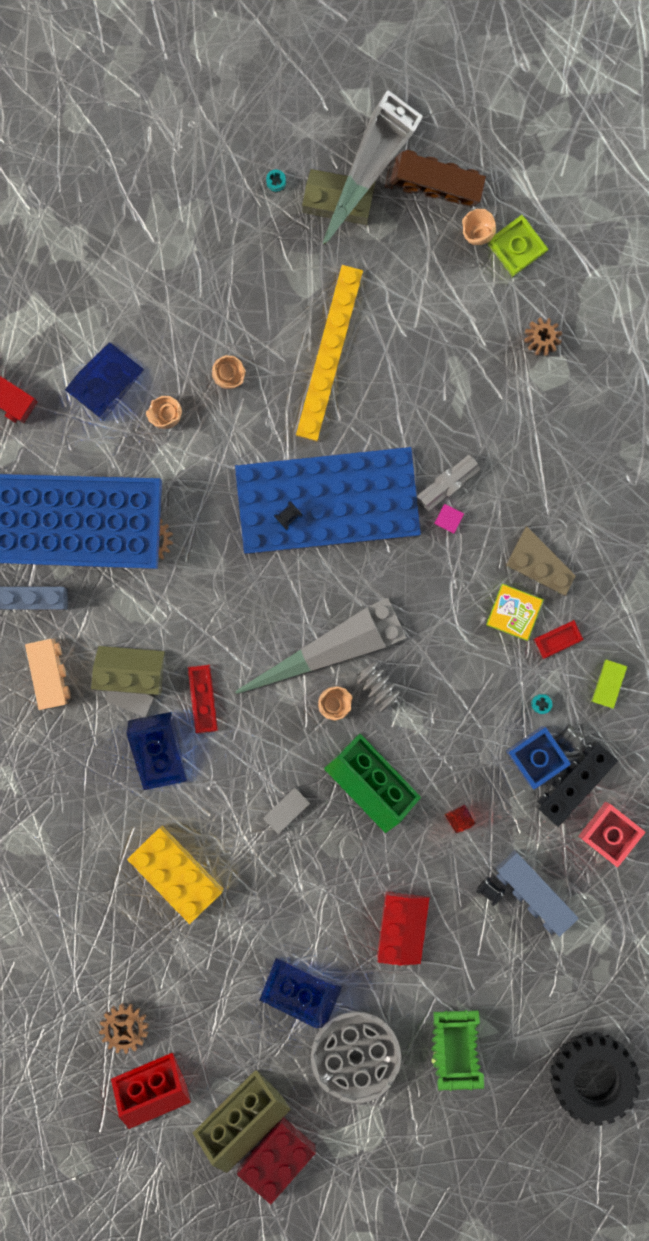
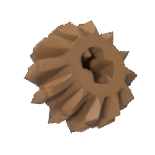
(535, 338)

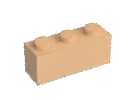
(47, 673)

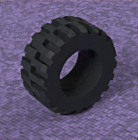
(605, 1106)

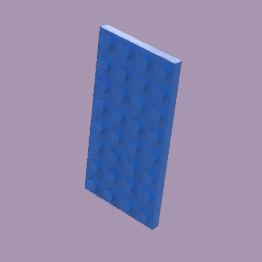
(339, 496)
(80, 521)

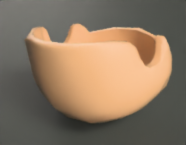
(479, 227)
(228, 372)
(164, 412)
(335, 703)

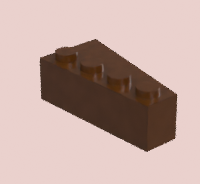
(435, 179)

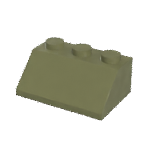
(323, 194)
(128, 670)

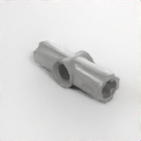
(448, 482)

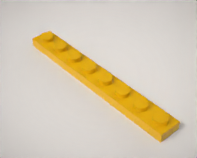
(329, 353)

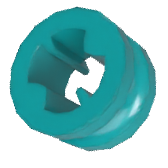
(273, 173)
(547, 699)

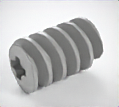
(378, 686)

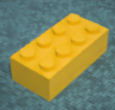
(175, 874)

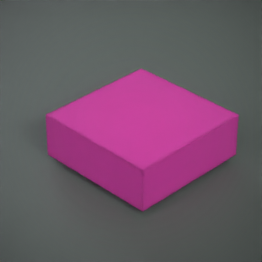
(449, 518)

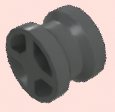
(570, 738)

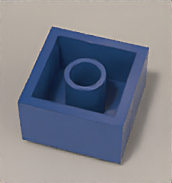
(538, 757)

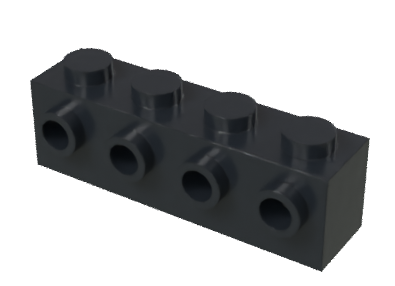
(576, 783)

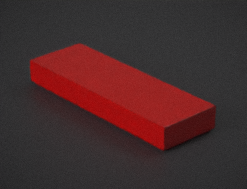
(202, 699)

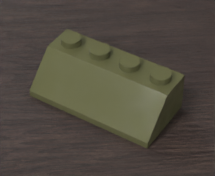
(241, 1122)

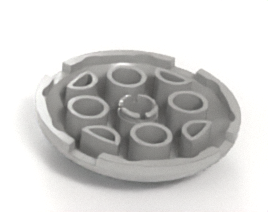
(349, 1078)

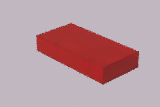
(558, 639)

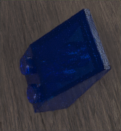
(104, 381)
(156, 750)
(300, 993)

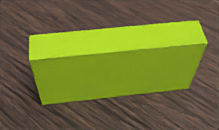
(609, 684)

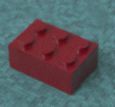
(276, 1160)

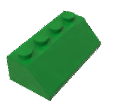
(372, 783)

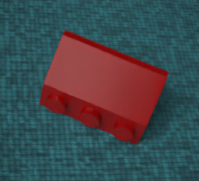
(402, 929)
(150, 1091)

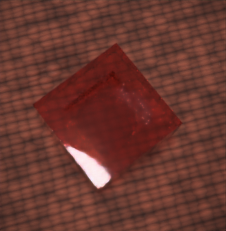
(460, 818)

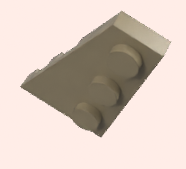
(539, 563)

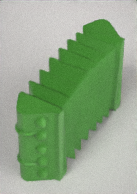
(456, 1050)

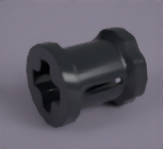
(288, 515)
(490, 891)

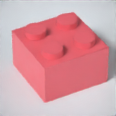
(611, 834)

